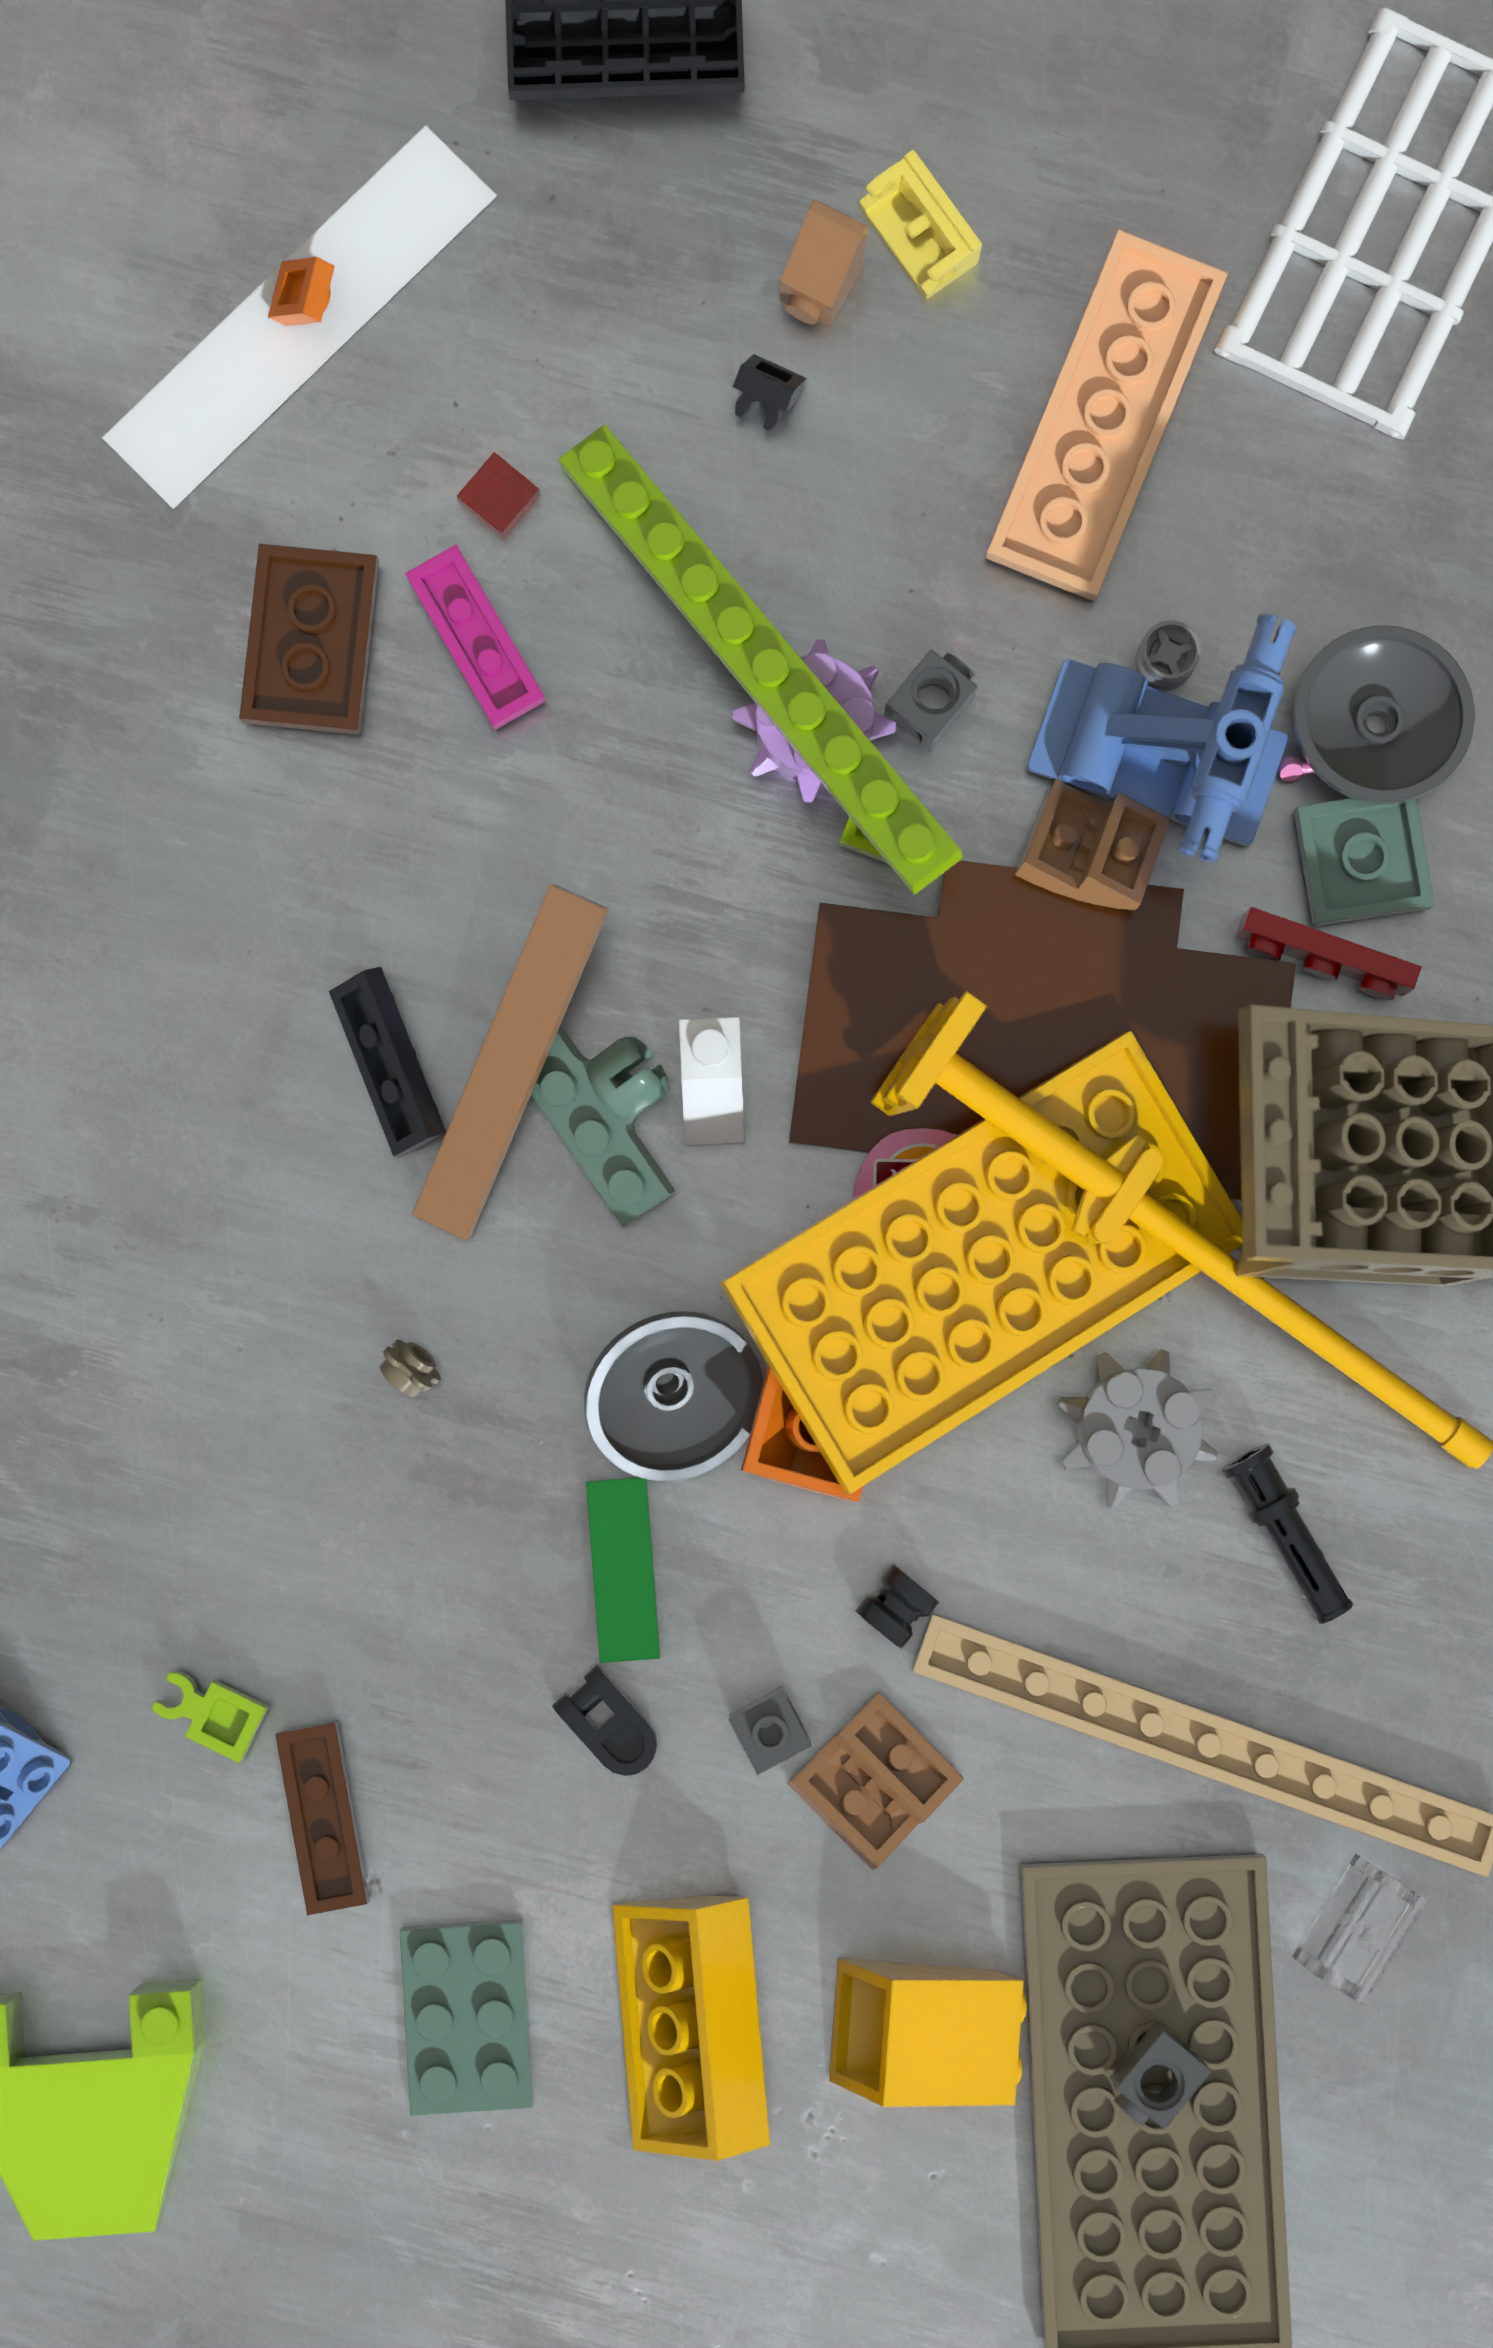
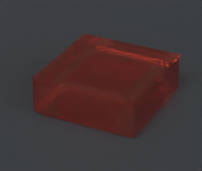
(498, 495)

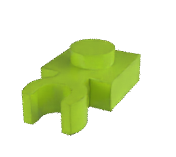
(220, 1718)

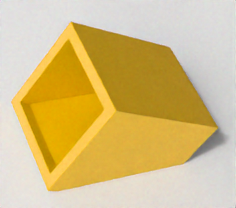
(926, 2034)

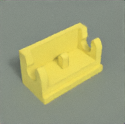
(920, 225)

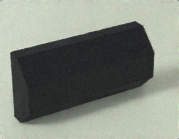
(623, 48)

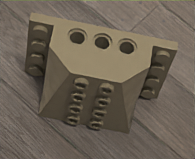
(1365, 1147)

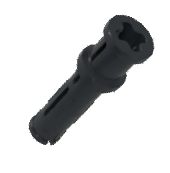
(1275, 1508)

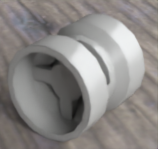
(1173, 646)

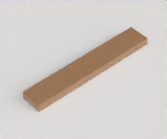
(510, 1061)

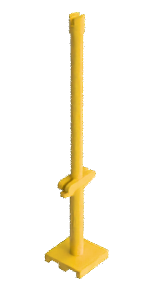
(1116, 1192)

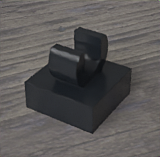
(769, 384)

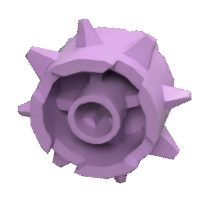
(848, 689)

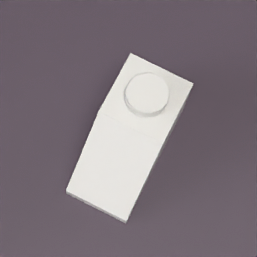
(711, 1081)

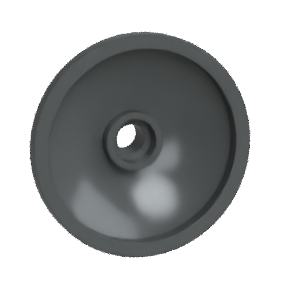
(1405, 683)
(679, 1425)

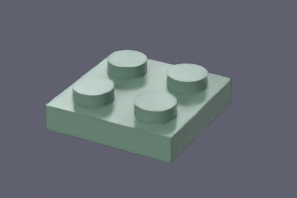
(1362, 860)

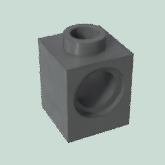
(926, 724)
(769, 1730)
(1165, 2049)

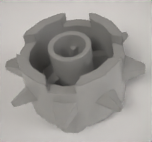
(1170, 1413)

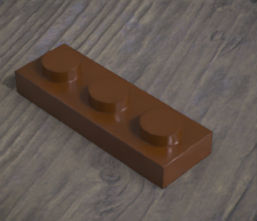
(322, 1818)

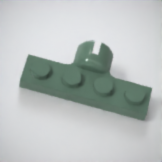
(594, 1115)

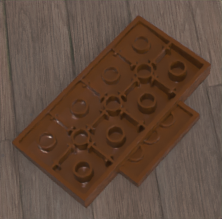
(1055, 989)

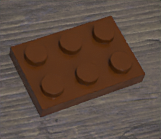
(309, 639)

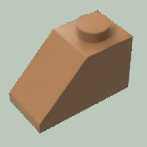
(823, 265)

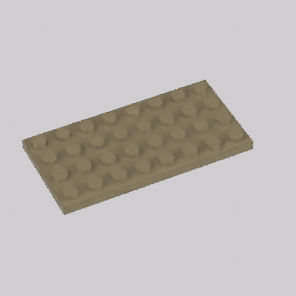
(1142, 2224)

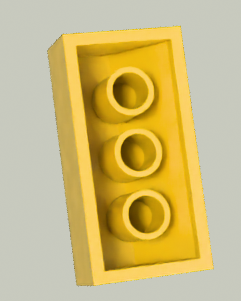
(691, 2026)

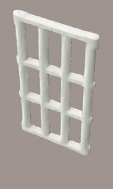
(1341, 260)

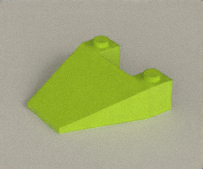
(99, 2131)

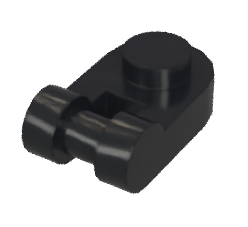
(625, 1740)

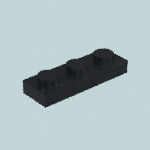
(387, 1061)

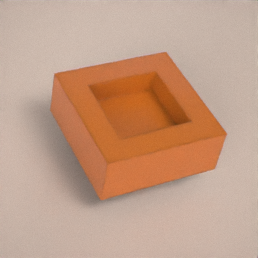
(301, 291)

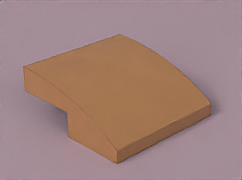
(1092, 847)
(875, 1781)

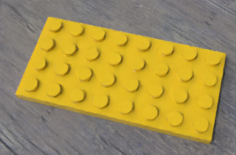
(969, 1271)

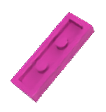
(475, 637)

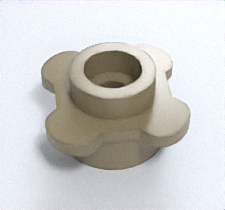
(409, 1368)

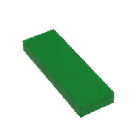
(623, 1570)

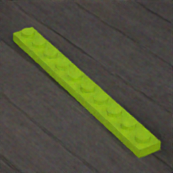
(761, 660)

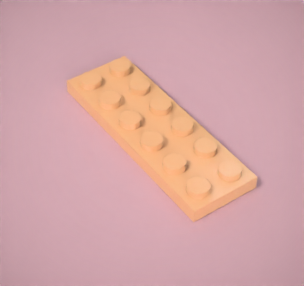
(1106, 415)

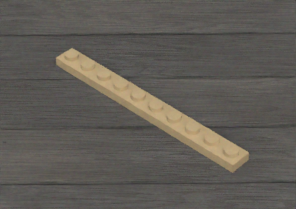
(1207, 1744)

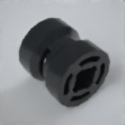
(897, 1606)

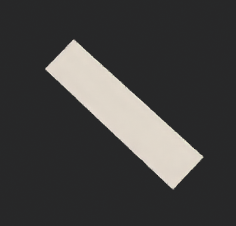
(256, 363)

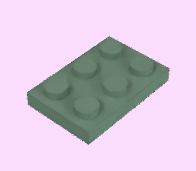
(466, 2017)

